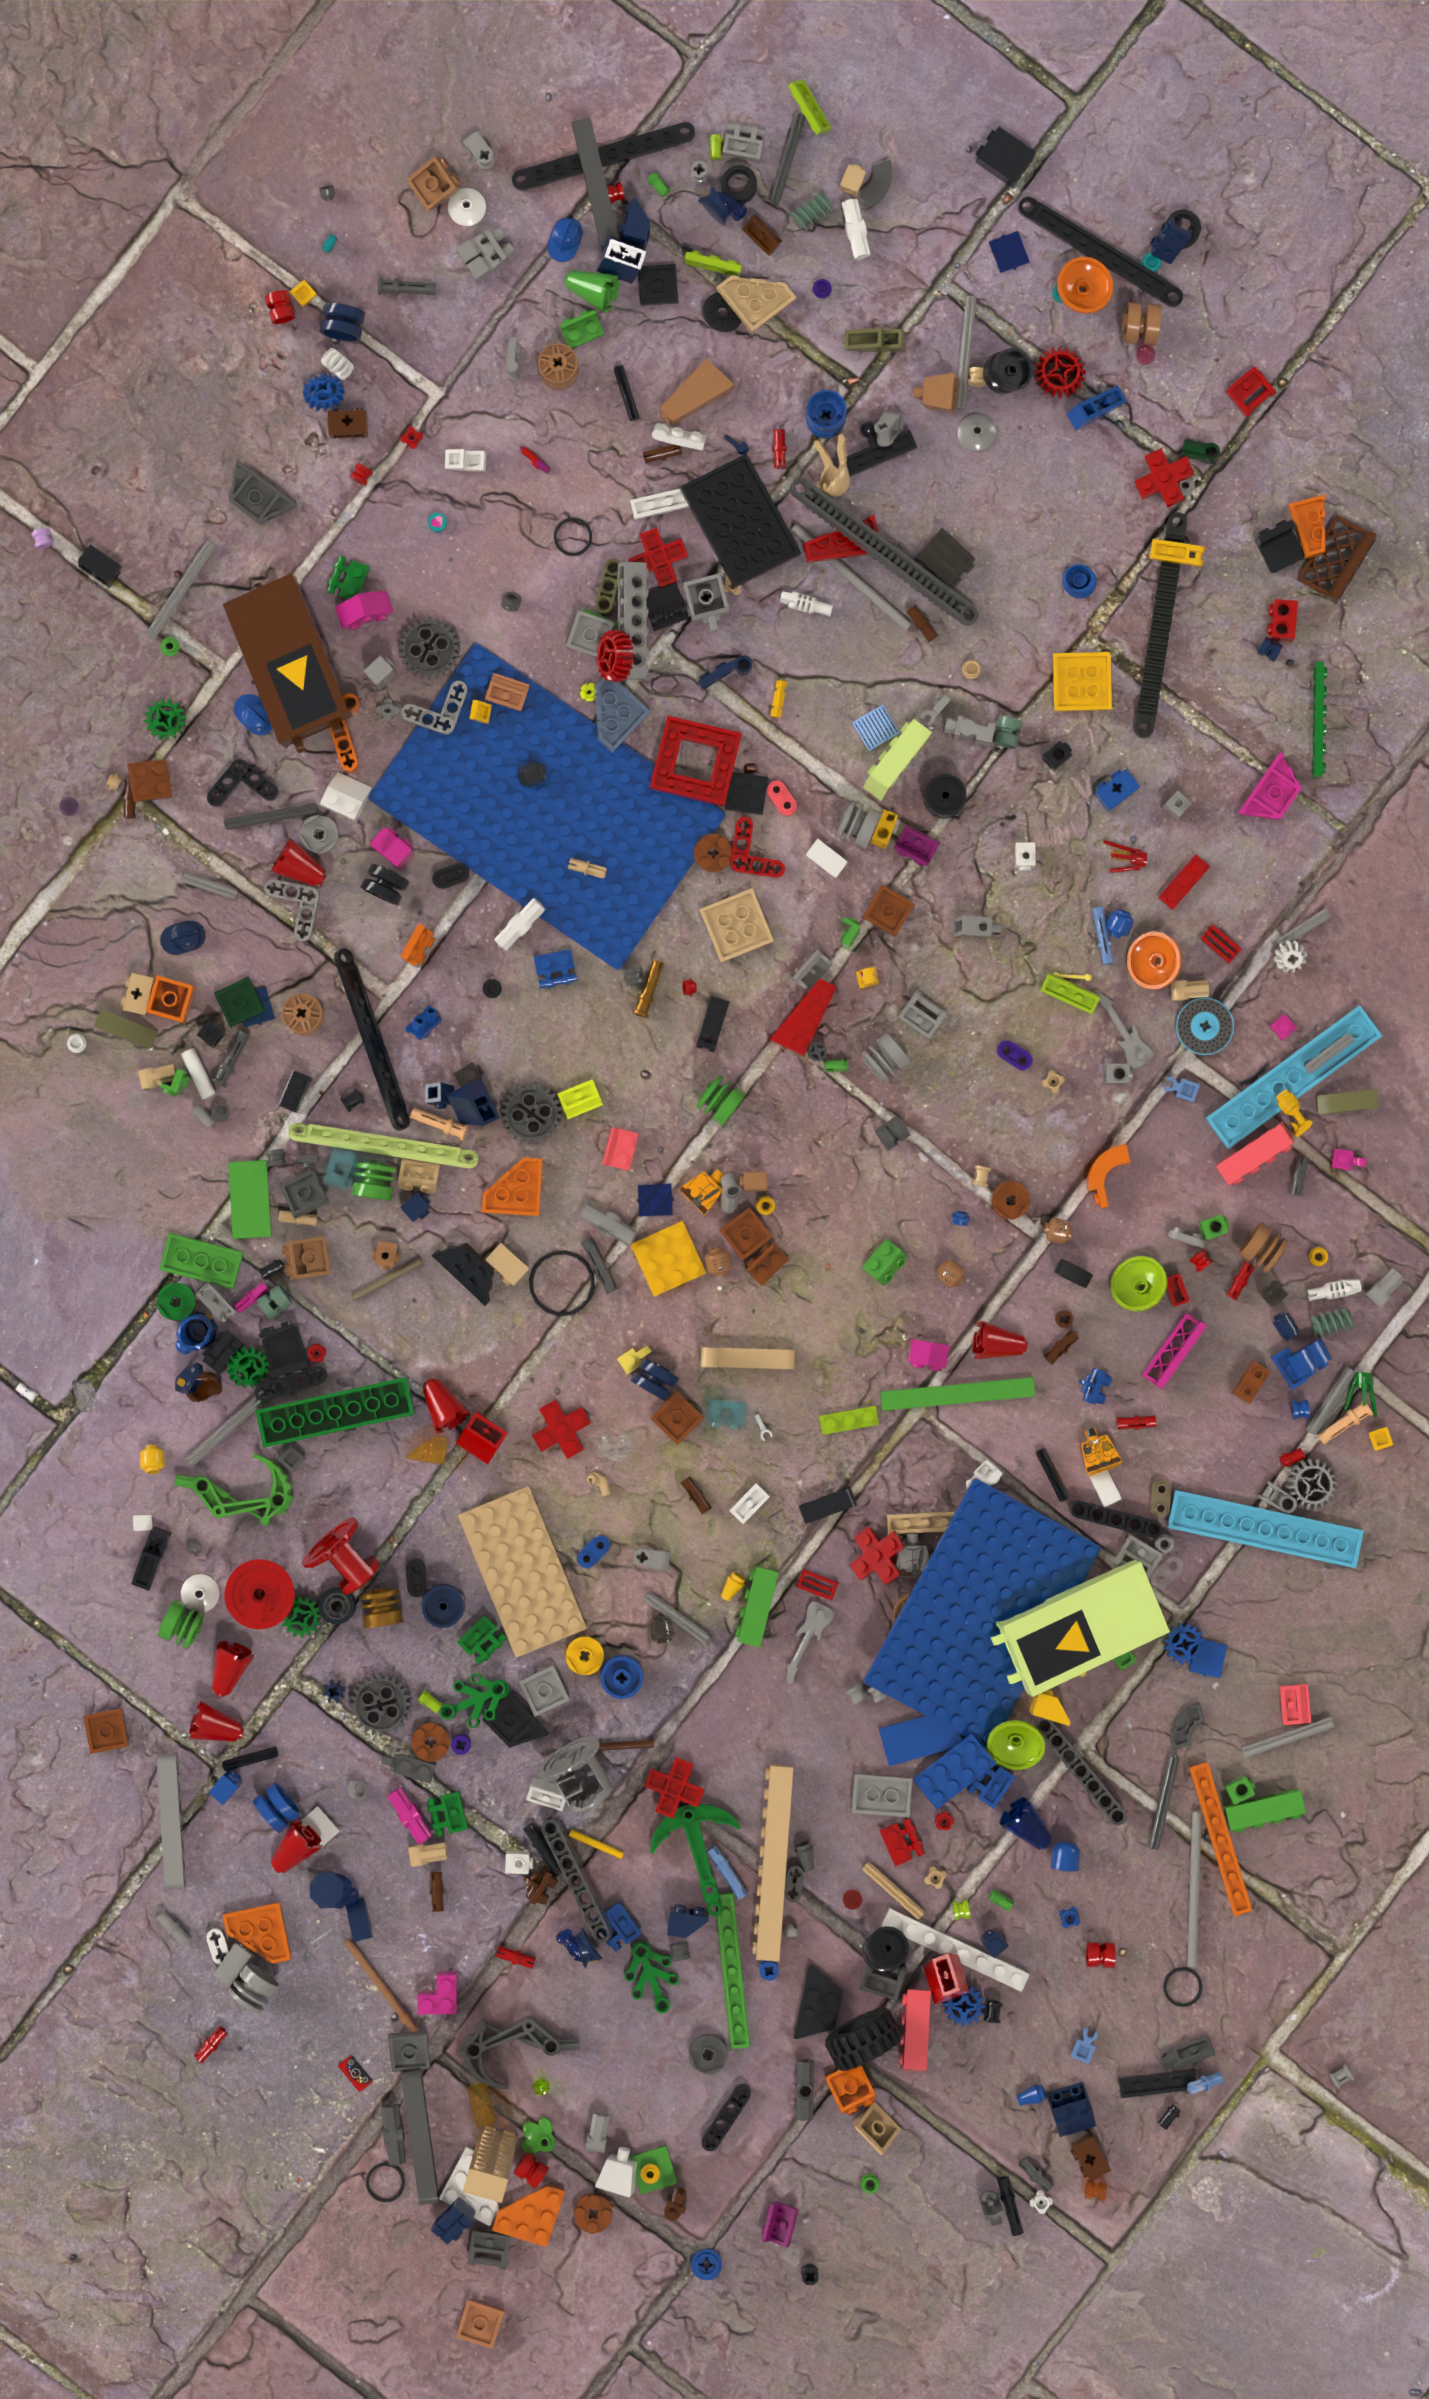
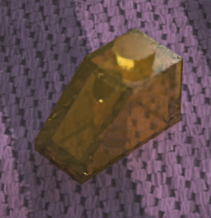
(431, 1451)
(481, 2104)

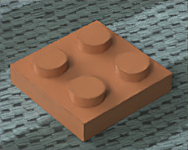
(480, 2323)

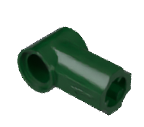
(1198, 450)

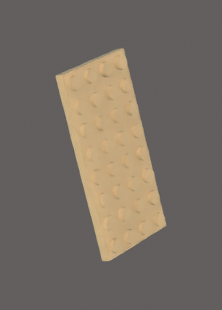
(522, 1571)

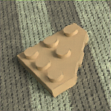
(755, 299)

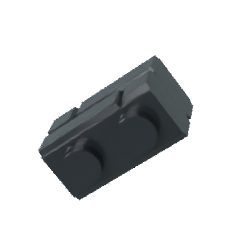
(295, 1091)
(220, 1353)

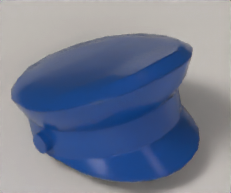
(1079, 581)

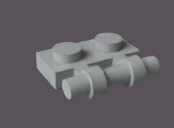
(743, 147)

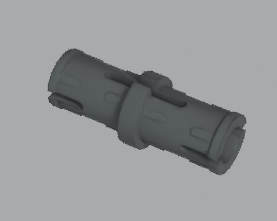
(1299, 1175)
(1036, 2174)

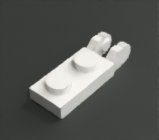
(679, 437)

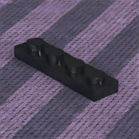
(1155, 2083)

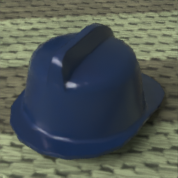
(182, 937)

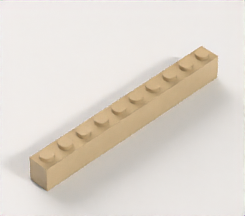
(774, 1862)

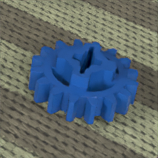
(323, 392)
(1185, 1651)
(971, 2006)

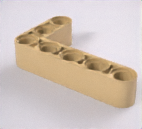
(747, 1358)

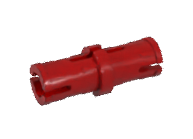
(779, 449)
(1240, 1281)
(1136, 1422)
(515, 1957)
(210, 2044)

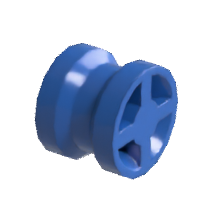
(1300, 1409)
(767, 1967)

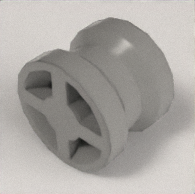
(857, 1693)
(877, 1695)

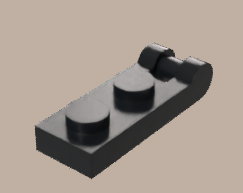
(713, 1023)

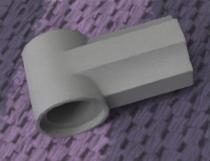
(730, 1192)
(1382, 1290)
(597, 2137)

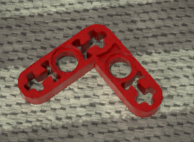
(744, 854)

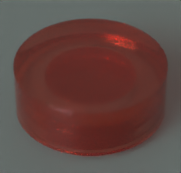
(852, 1899)

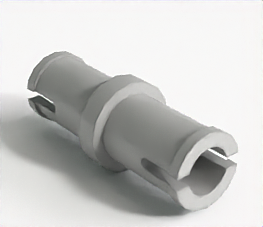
(173, 1928)

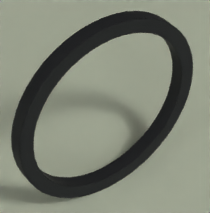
(568, 553)
(1165, 1987)
(380, 2199)

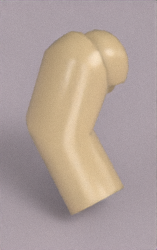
(600, 1481)

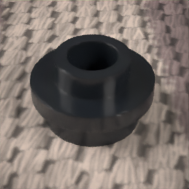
(487, 984)

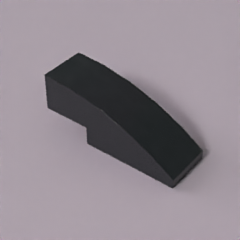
(151, 1558)

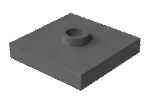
(304, 1193)
(409, 2051)

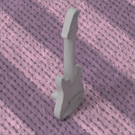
(1135, 1050)
(817, 1618)

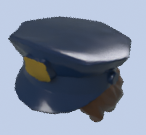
(197, 1383)

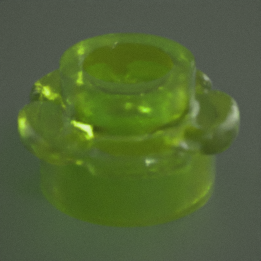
(541, 2087)

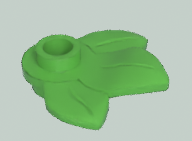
(536, 2134)

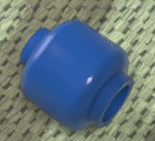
(1119, 923)

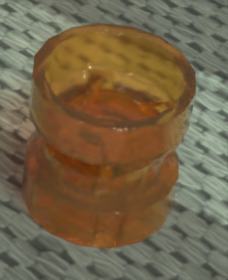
(1097, 2191)

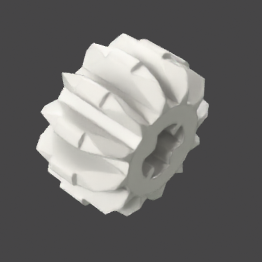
(337, 363)
(1285, 952)

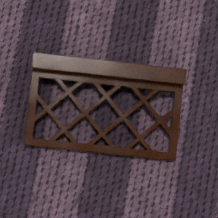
(1351, 566)

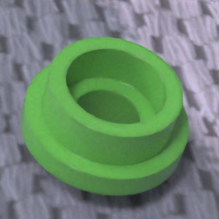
(176, 646)
(870, 2189)

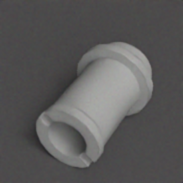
(203, 1116)

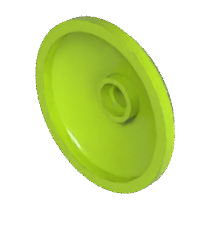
(1133, 1275)
(1016, 1752)

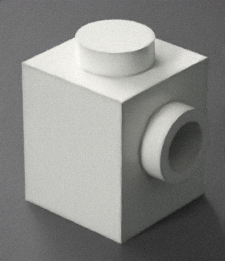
(1025, 856)
(518, 1862)

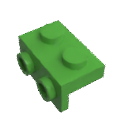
(180, 1081)
(885, 1262)

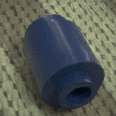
(1285, 1326)

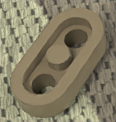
(1160, 1498)

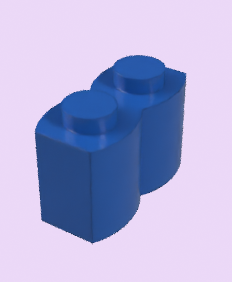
(1310, 1358)

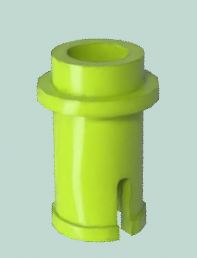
(716, 147)
(430, 1701)

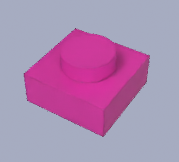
(1283, 1027)

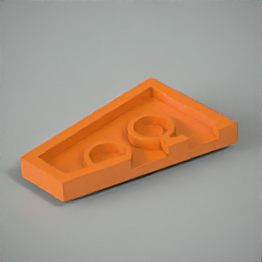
(1309, 524)

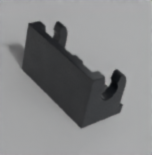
(99, 566)

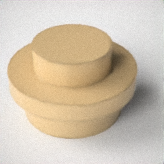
(971, 669)
(113, 781)

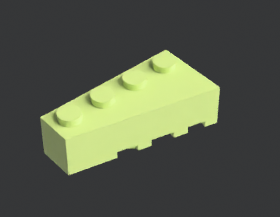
(896, 759)

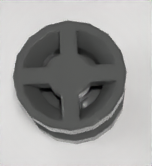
(634, 976)
(816, 1048)
(275, 1157)
(679, 1951)

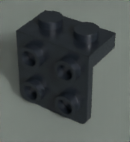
(1279, 546)

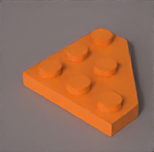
(516, 1191)
(260, 1930)
(531, 2216)

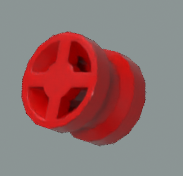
(615, 192)
(361, 474)
(1201, 1260)

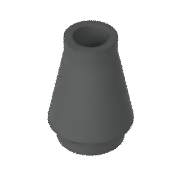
(805, 1854)

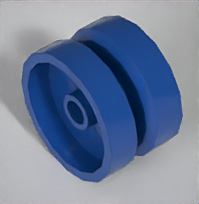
(613, 1684)
(277, 1807)

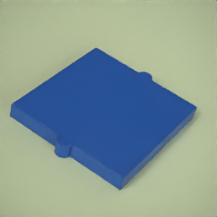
(1211, 1661)

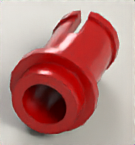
(1292, 1457)

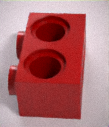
(1287, 621)

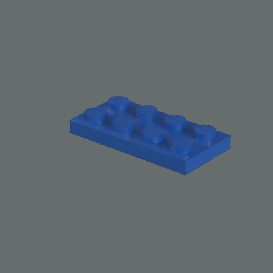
(954, 1771)

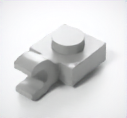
(939, 705)

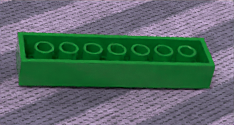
(335, 1412)

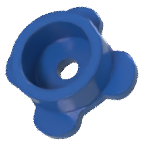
(960, 1218)
(1069, 1922)

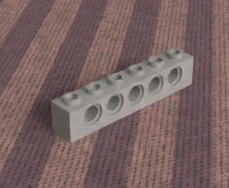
(626, 611)

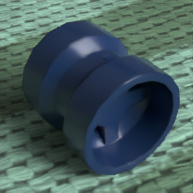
(1270, 649)

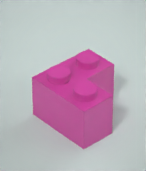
(363, 609)
(393, 849)
(929, 1354)
(444, 1999)

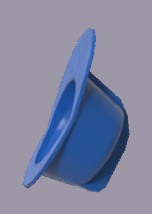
(565, 239)
(252, 714)

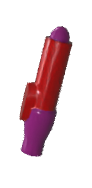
(535, 461)

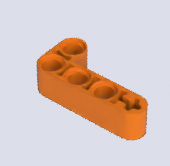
(346, 737)

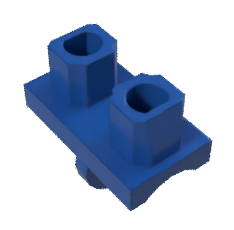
(424, 1023)
(1093, 1384)

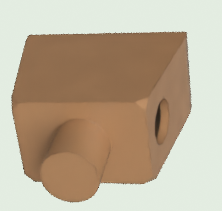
(939, 393)

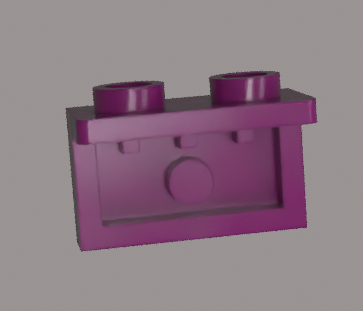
(916, 845)
(779, 2224)

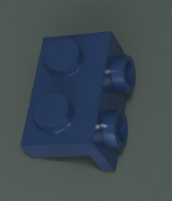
(1169, 241)

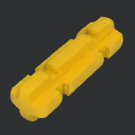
(778, 699)

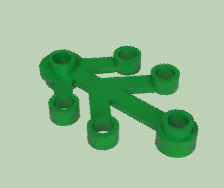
(478, 1699)
(650, 1973)

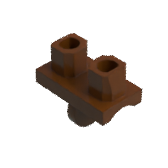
(536, 1885)
(675, 2204)

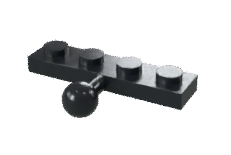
(877, 454)

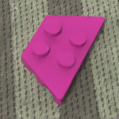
(1273, 792)

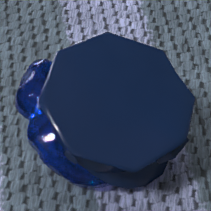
(722, 206)
(332, 1890)
(579, 1946)

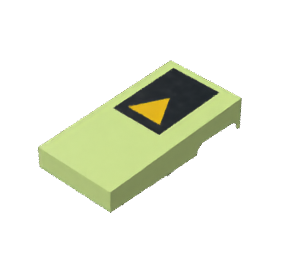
(1082, 1628)

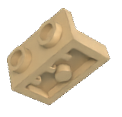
(418, 1176)

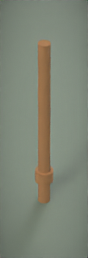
(405, 2017)

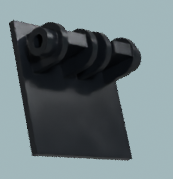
(666, 607)

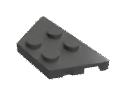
(256, 496)

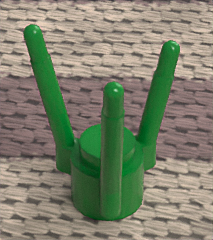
(1365, 1382)

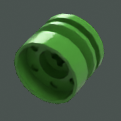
(720, 1100)
(374, 1181)
(181, 1624)

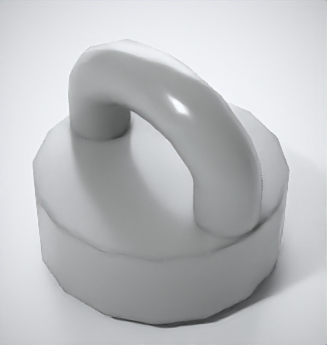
(357, 1790)

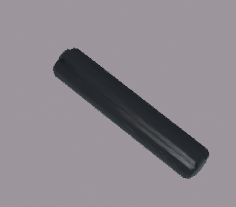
(626, 393)
(1052, 1475)
(251, 1758)

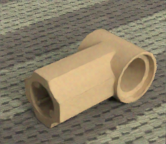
(1182, 990)
(152, 1077)
(422, 1853)

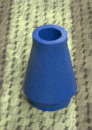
(1033, 2095)

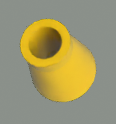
(732, 1586)

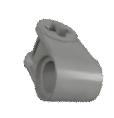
(477, 148)
(888, 428)
(1277, 1497)
(656, 1559)

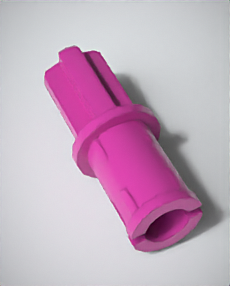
(251, 1297)

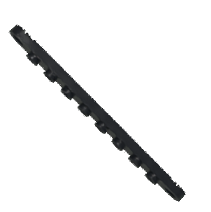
(609, 155)
(1101, 251)
(372, 1039)

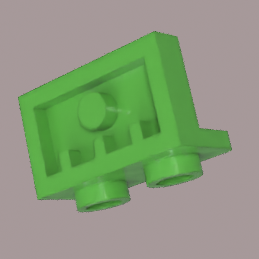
(581, 329)
(850, 935)

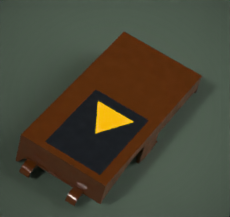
(288, 661)

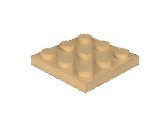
(736, 925)

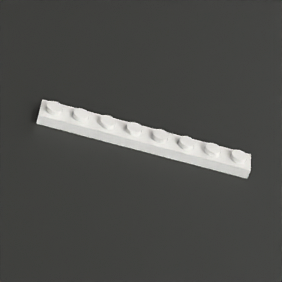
(967, 1954)

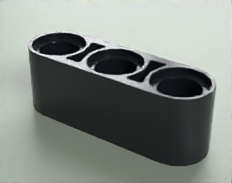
(827, 1505)

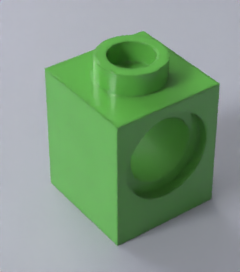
(1206, 1230)
(1231, 1789)

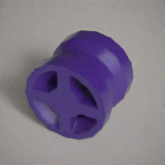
(461, 1741)

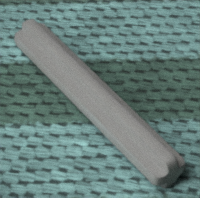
(1330, 1401)
(676, 1617)

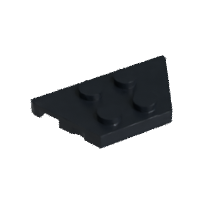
(468, 1269)
(514, 1722)
(818, 2005)

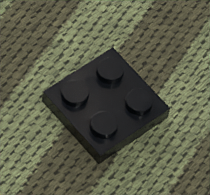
(746, 793)

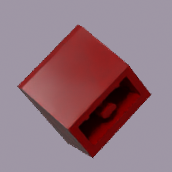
(482, 1437)
(946, 1978)

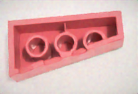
(1255, 1153)
(916, 2030)

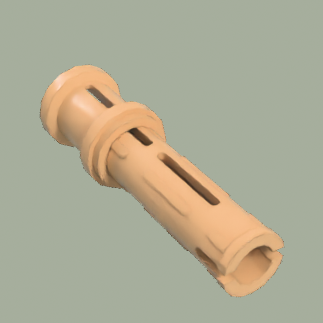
(448, 1126)
(1352, 1418)

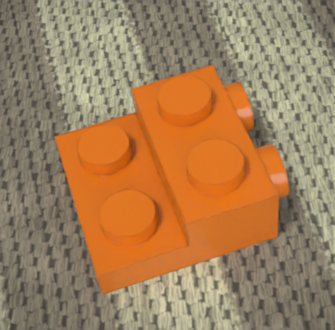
(417, 945)
(851, 2089)

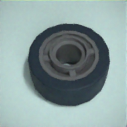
(329, 1613)

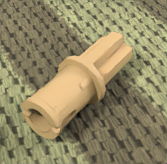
(587, 868)
(307, 1219)

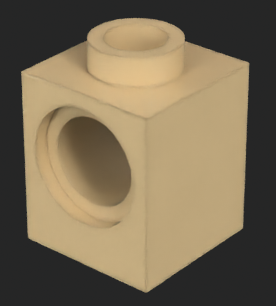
(852, 180)

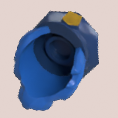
(195, 1332)

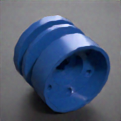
(828, 404)

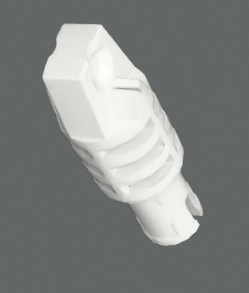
(805, 603)
(1335, 1289)

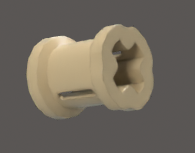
(981, 1176)

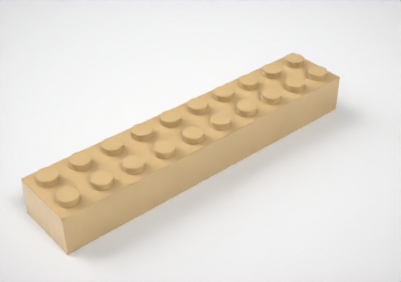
(491, 2163)

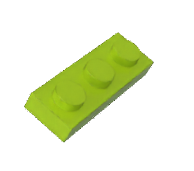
(809, 107)
(713, 263)
(1070, 993)
(848, 1420)

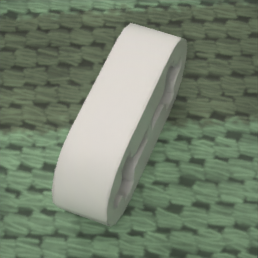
(213, 1945)

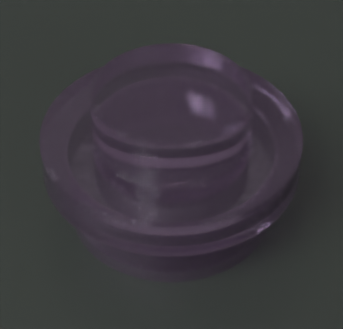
(69, 806)

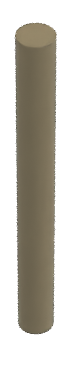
(386, 1279)

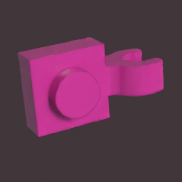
(1344, 1160)

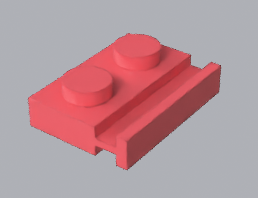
(620, 1149)
(1295, 1704)

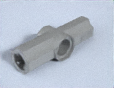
(609, 1224)

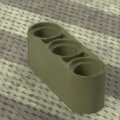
(607, 596)

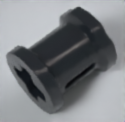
(352, 1100)
(993, 2011)
(809, 2268)

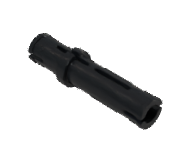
(539, 1843)
(1007, 2197)

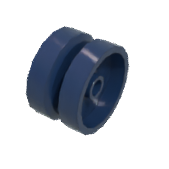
(342, 322)
(655, 1378)
(443, 1594)

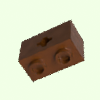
(357, 427)
(1098, 2165)

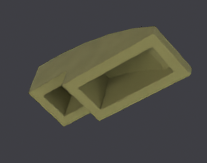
(875, 340)
(125, 1029)
(1347, 1101)

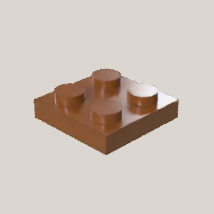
(149, 780)
(888, 910)
(745, 1233)
(677, 1417)
(106, 1730)

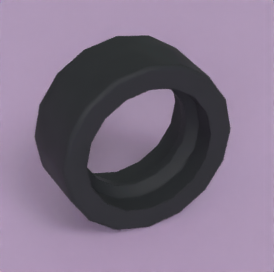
(739, 169)
(1193, 218)
(1073, 1273)

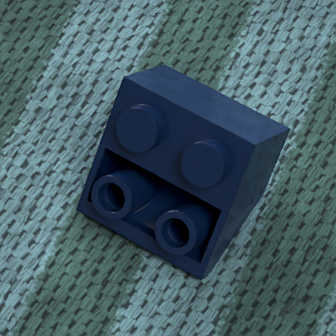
(637, 226)
(621, 259)
(473, 1104)
(685, 1921)
(1071, 2109)

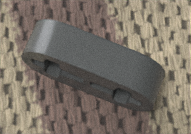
(798, 1884)

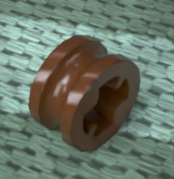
(1065, 1313)

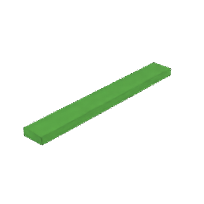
(957, 1393)
(732, 1972)

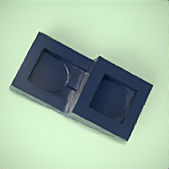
(359, 1920)

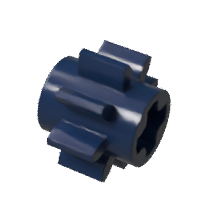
(340, 1689)

